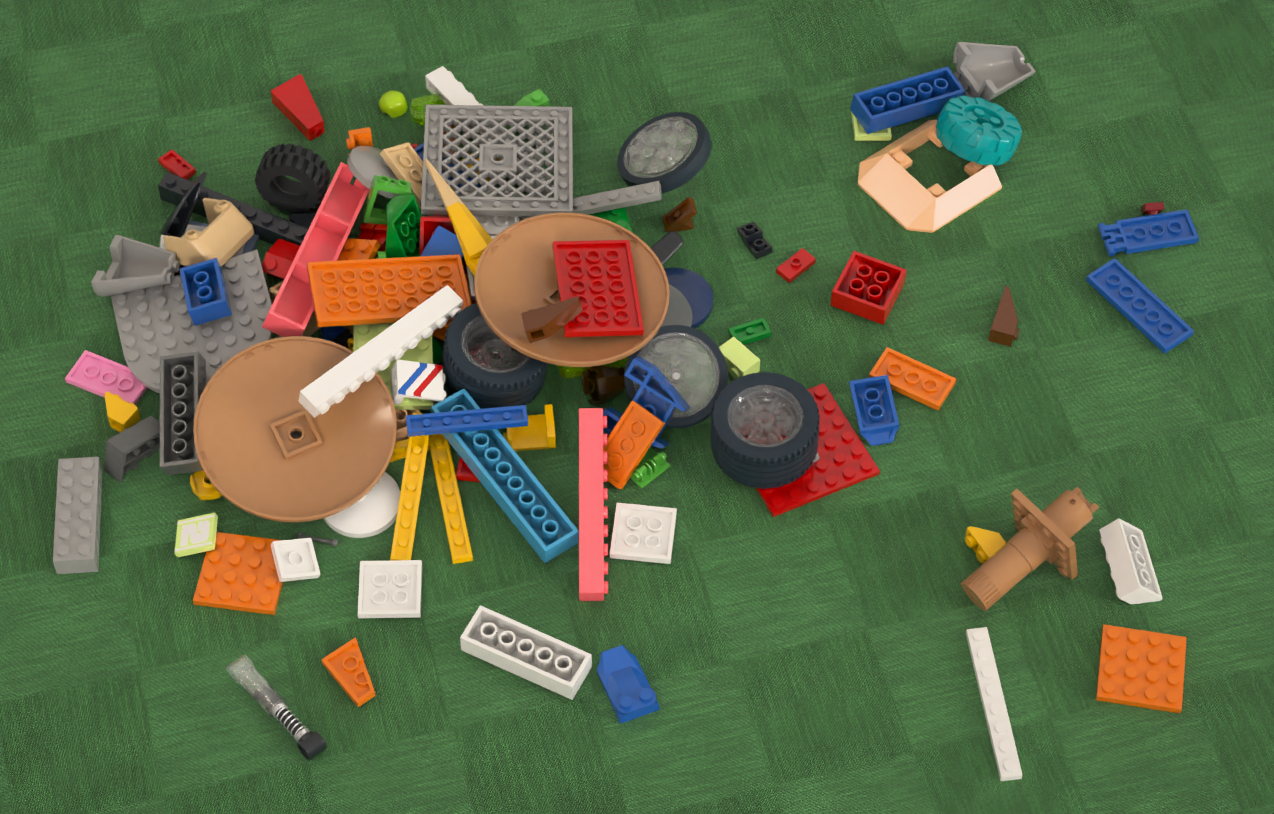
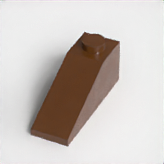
(1005, 323)

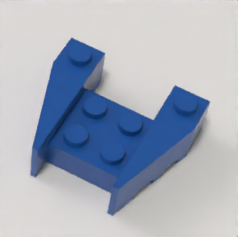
(654, 394)

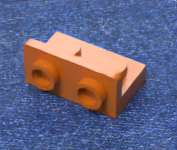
(359, 137)

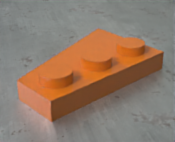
(350, 672)

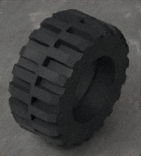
(297, 163)

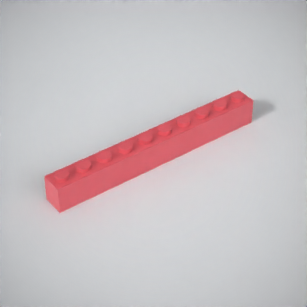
(591, 505)

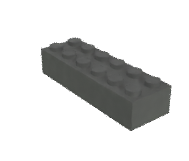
(180, 390)

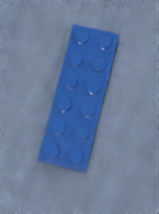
(1139, 305)

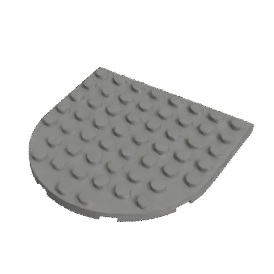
(158, 323)

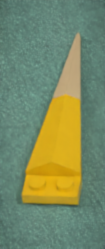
(469, 231)

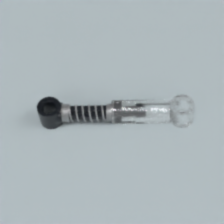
(244, 672)

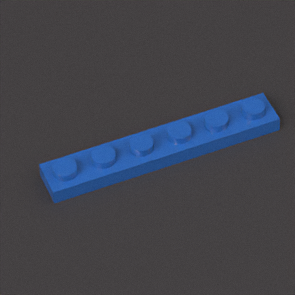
(466, 420)

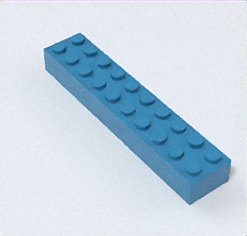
(511, 484)

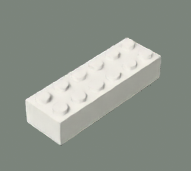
(526, 652)

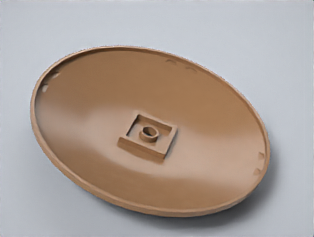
(520, 276)
(248, 424)

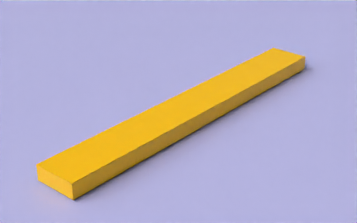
(409, 497)
(450, 499)

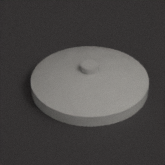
(365, 163)

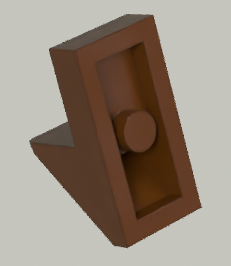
(680, 217)

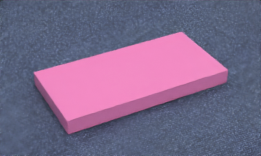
(102, 375)

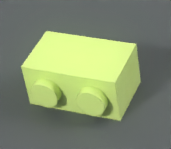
(739, 359)

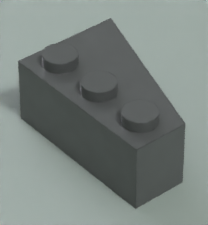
(131, 446)

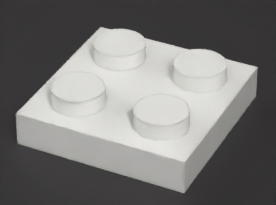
(295, 559)

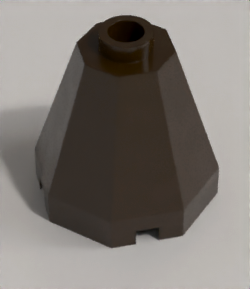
(602, 383)

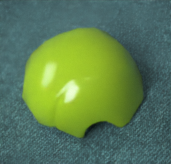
(393, 103)

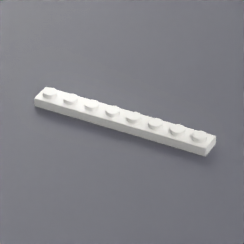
(994, 704)

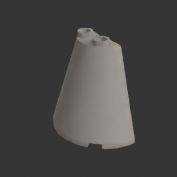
(989, 68)
(135, 268)

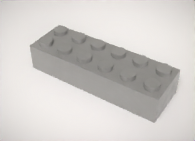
(77, 515)

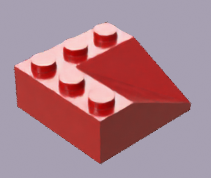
(868, 287)

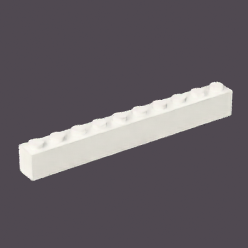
(454, 93)
(380, 352)

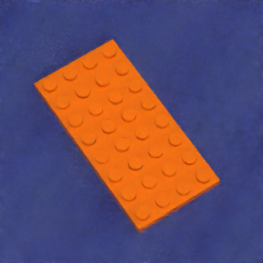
(380, 288)

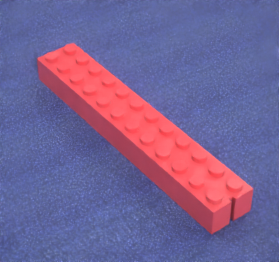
(322, 243)

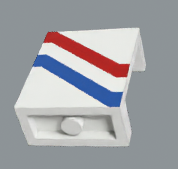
(417, 381)

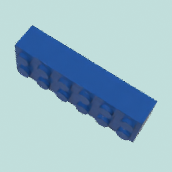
(905, 100)

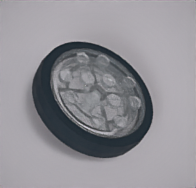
(665, 150)
(691, 365)

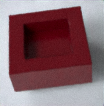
(1152, 208)

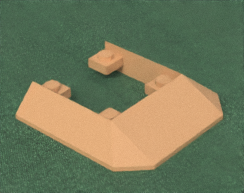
(908, 201)

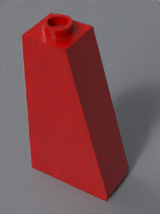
(299, 107)

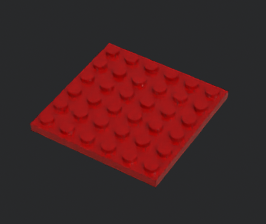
(840, 465)

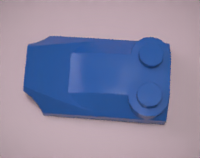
(875, 409)
(626, 684)

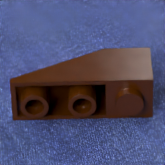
(547, 320)

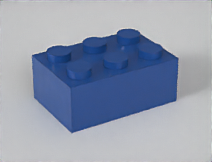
(205, 291)

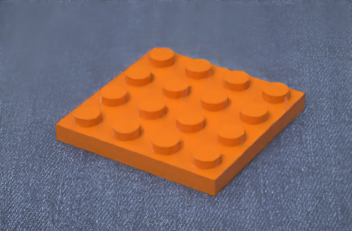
(239, 575)
(1141, 668)

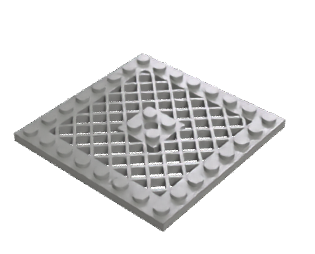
(556, 119)

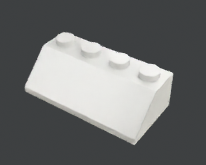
(1130, 563)

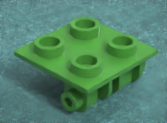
(650, 467)

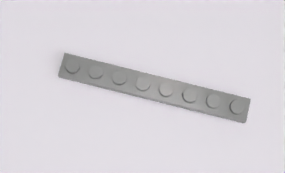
(615, 199)

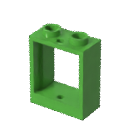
(382, 183)

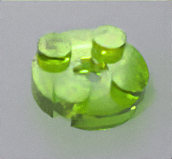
(418, 107)

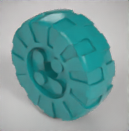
(978, 130)

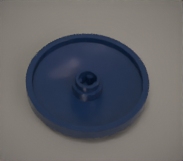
(695, 290)

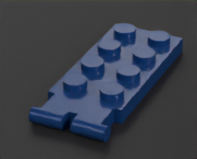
(1149, 232)

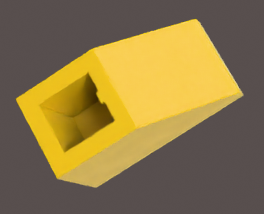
(121, 413)
(983, 542)

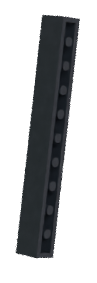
(266, 225)

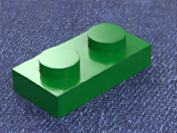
(750, 331)

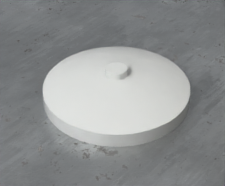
(370, 514)

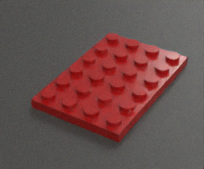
(604, 282)

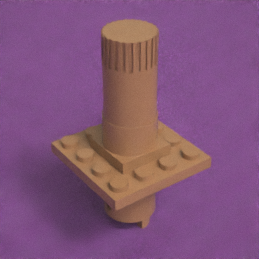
(1038, 538)

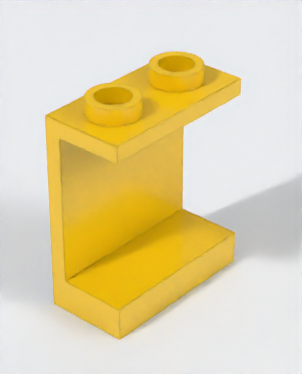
(537, 435)

